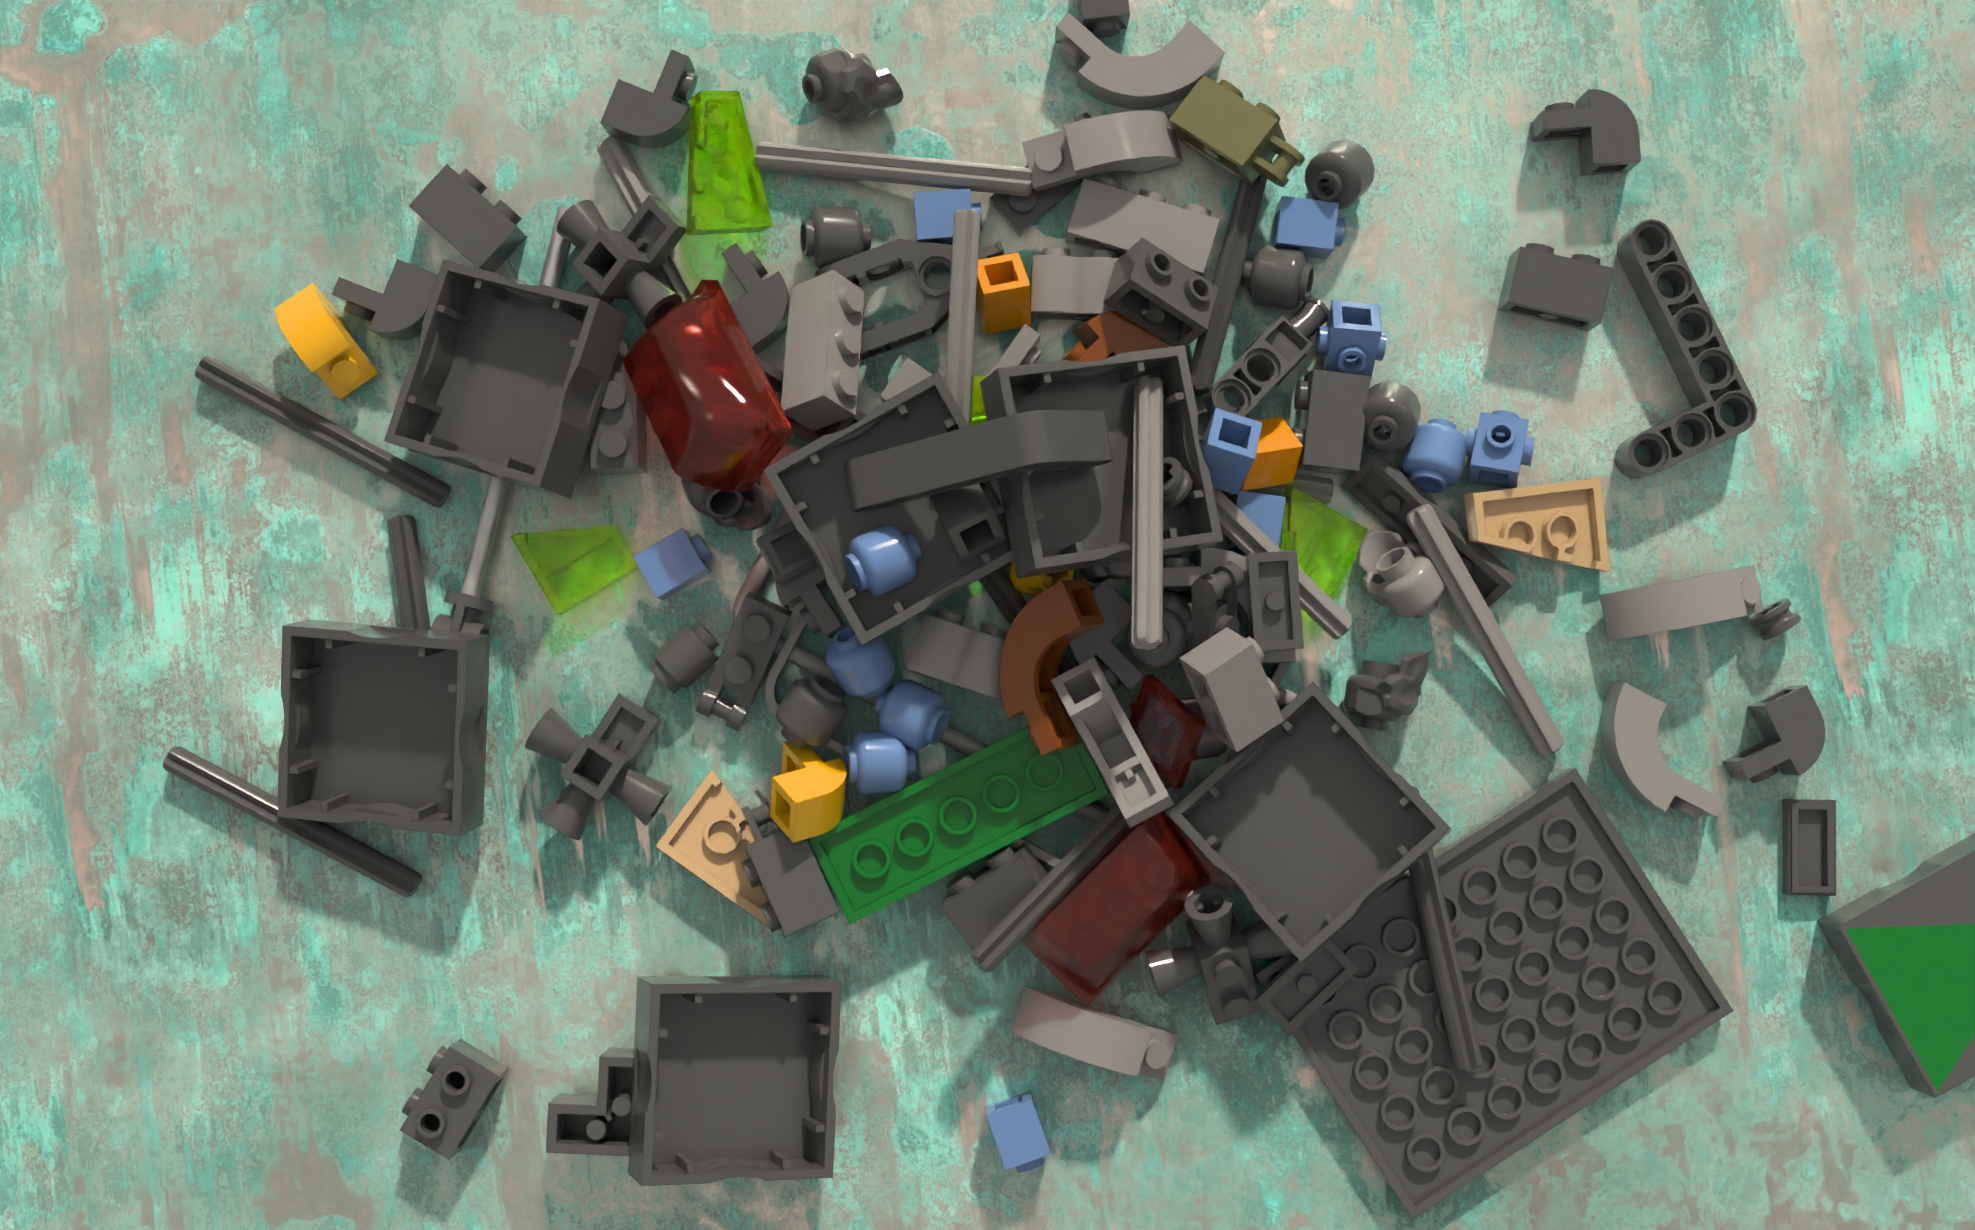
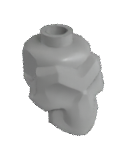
(1399, 574)

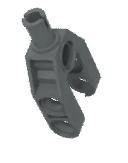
(894, 259)
(1266, 361)

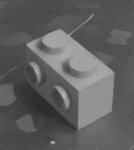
(1233, 688)

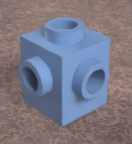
(1351, 338)
(1498, 449)

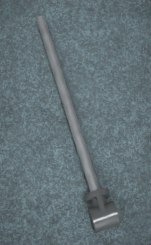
(468, 604)

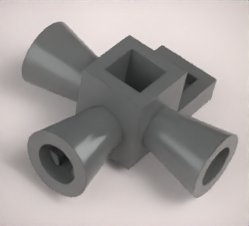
(625, 261)
(599, 765)
(1218, 954)

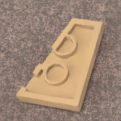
(1543, 521)
(711, 843)

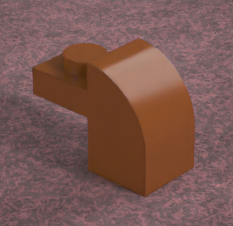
(1108, 336)

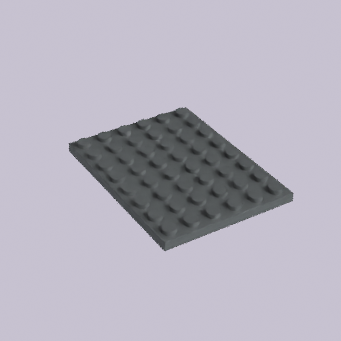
(1566, 983)

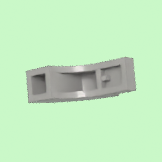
(1103, 144)
(1681, 603)
(1112, 742)
(1633, 753)
(1093, 1035)

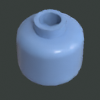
(1435, 456)
(882, 560)
(860, 668)
(912, 714)
(878, 762)

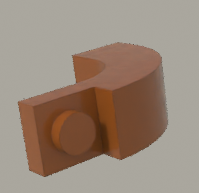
(1033, 659)

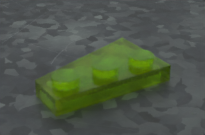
(722, 170)

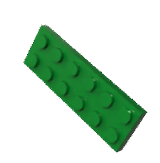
(952, 820)

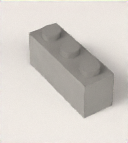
(1118, 219)
(822, 351)

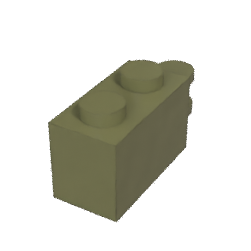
(1235, 132)

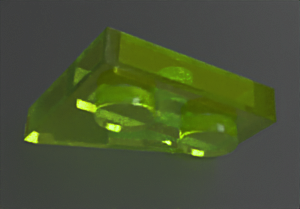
(1322, 538)
(575, 562)

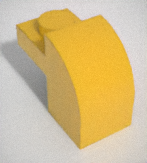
(323, 342)
(807, 793)

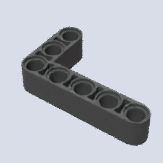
(1682, 354)
(977, 455)

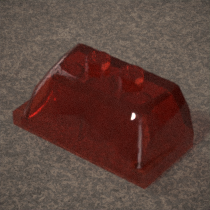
(707, 393)
(1120, 906)

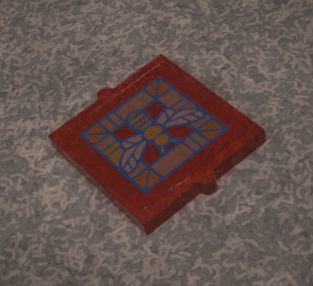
(1166, 730)

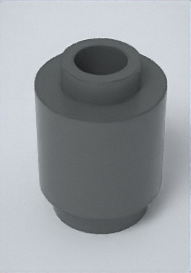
(685, 657)

